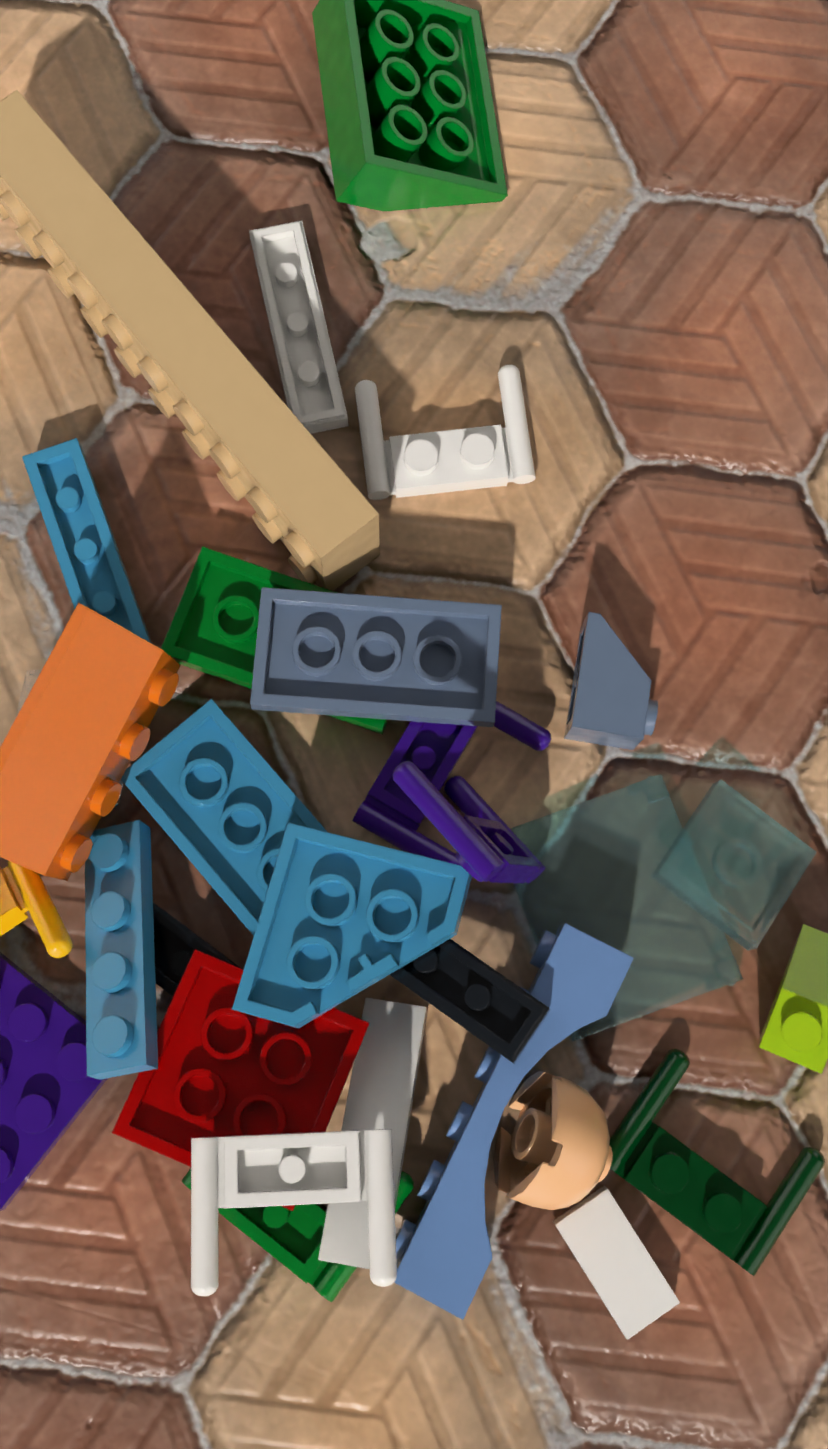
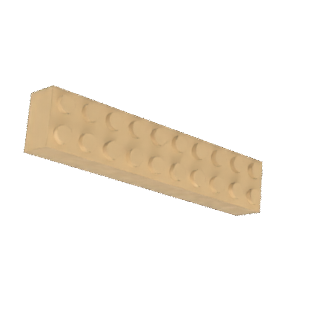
(182, 355)

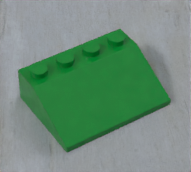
(407, 104)

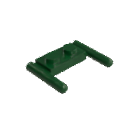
(696, 1189)

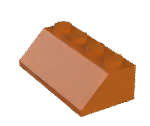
(77, 740)

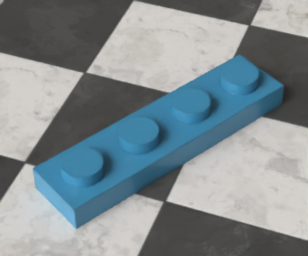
(83, 534)
(120, 953)

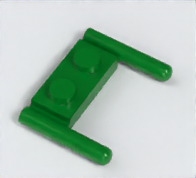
(297, 1236)

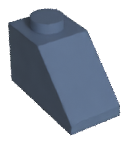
(608, 691)

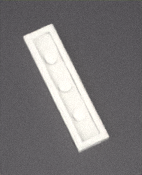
(298, 326)
(377, 1099)

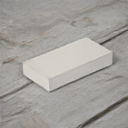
(616, 1262)

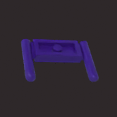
(435, 752)
(481, 837)

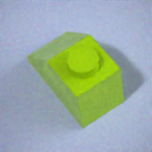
(799, 1012)

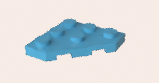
(342, 921)

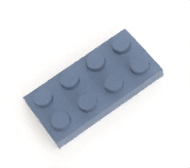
(376, 657)

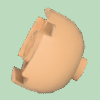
(556, 1144)

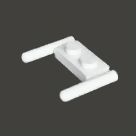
(450, 457)
(291, 1172)

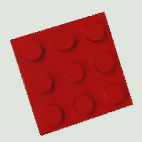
(235, 1070)

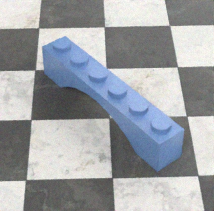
(450, 1243)

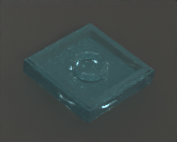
(734, 865)

